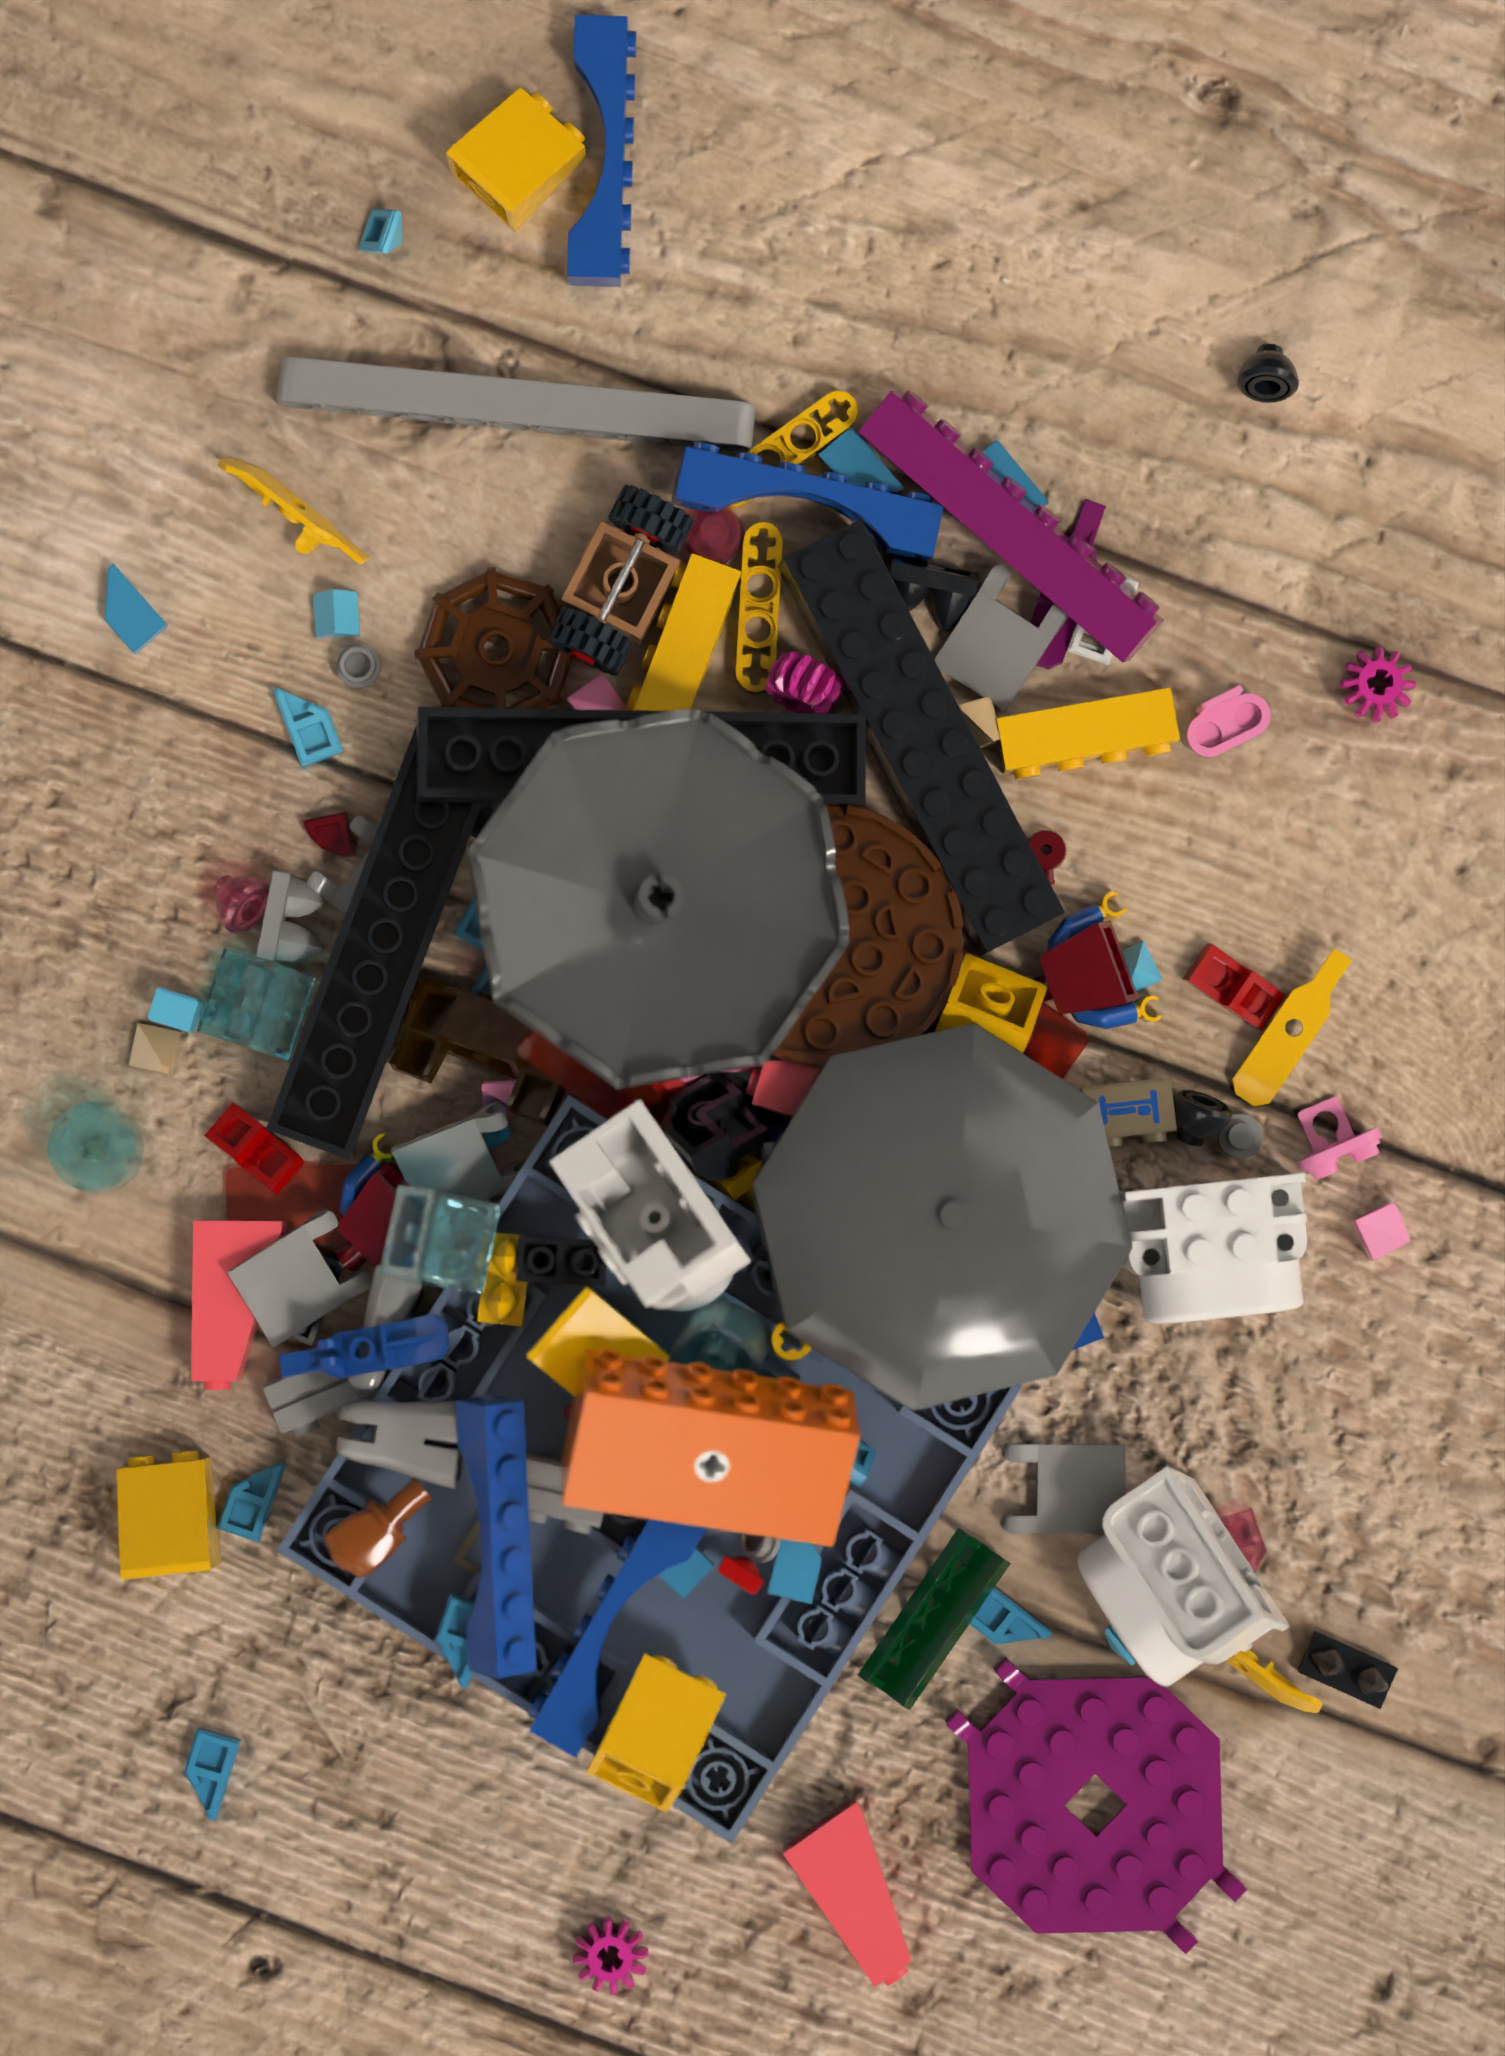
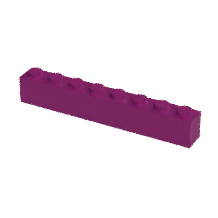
(1011, 525)

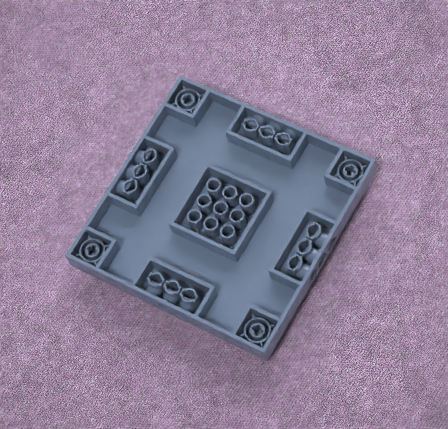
(760, 1648)

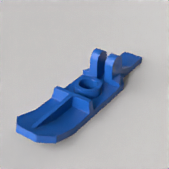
(390, 1345)

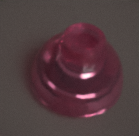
(716, 535)
(240, 902)

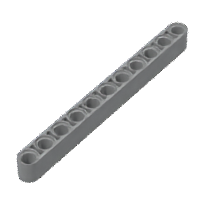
(515, 404)

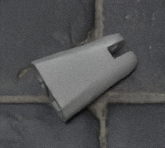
(387, 1303)
(407, 1439)

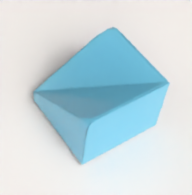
(175, 1010)

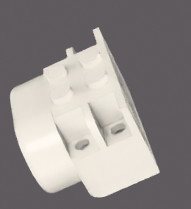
(649, 1213)
(1217, 1248)
(1175, 1580)

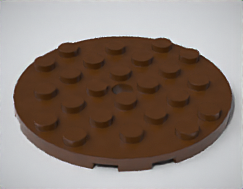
(899, 949)

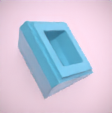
(336, 614)

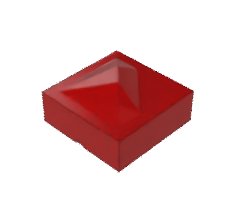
(741, 1572)

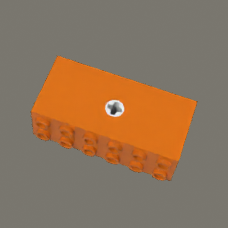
(709, 1447)

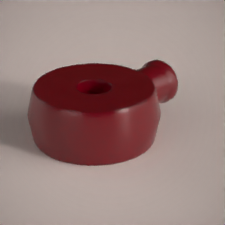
(1057, 847)

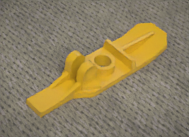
(316, 528)
(1278, 1051)
(1273, 1682)

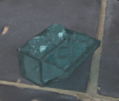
(256, 1004)
(440, 1239)

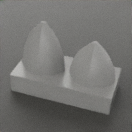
(282, 938)

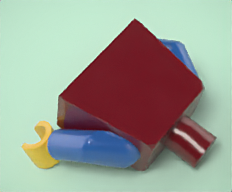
(1089, 971)
(367, 1208)

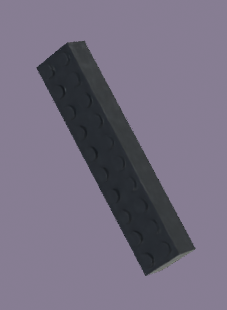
(920, 736)
(485, 751)
(373, 967)

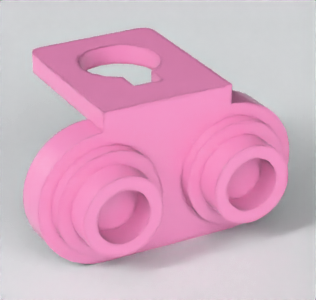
(1227, 722)
(1326, 1155)

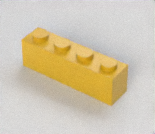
(688, 636)
(1087, 732)

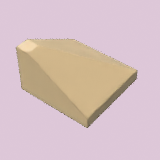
(154, 1048)

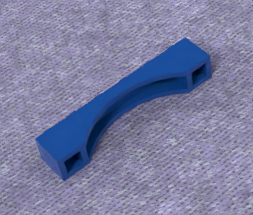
(596, 239)
(894, 522)
(503, 1615)
(574, 1703)

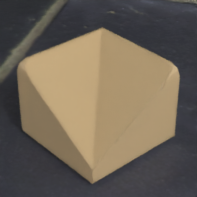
(981, 721)

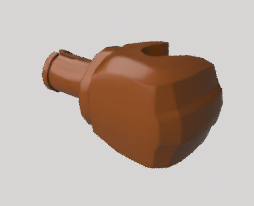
(374, 1534)

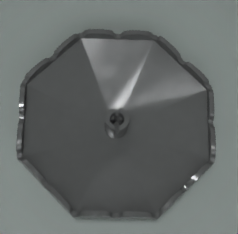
(658, 898)
(941, 1216)

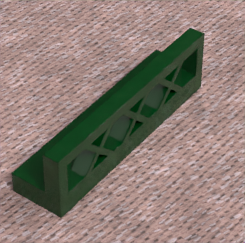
(934, 1618)

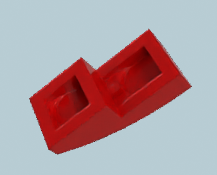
(1234, 987)
(254, 1148)

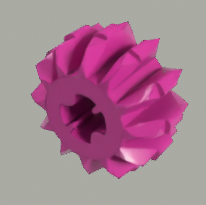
(1365, 672)
(803, 684)
(626, 1952)

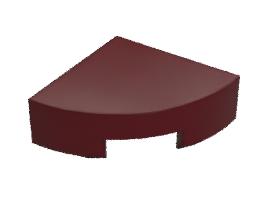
(332, 833)

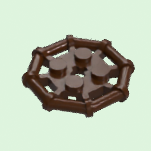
(484, 626)

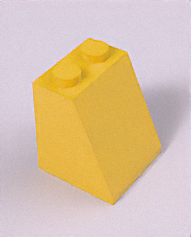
(517, 157)
(994, 1000)
(592, 1325)
(166, 1516)
(656, 1732)

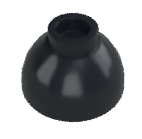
(1268, 375)
(1199, 1116)

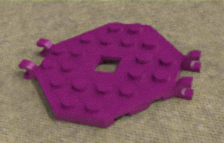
(1146, 1856)

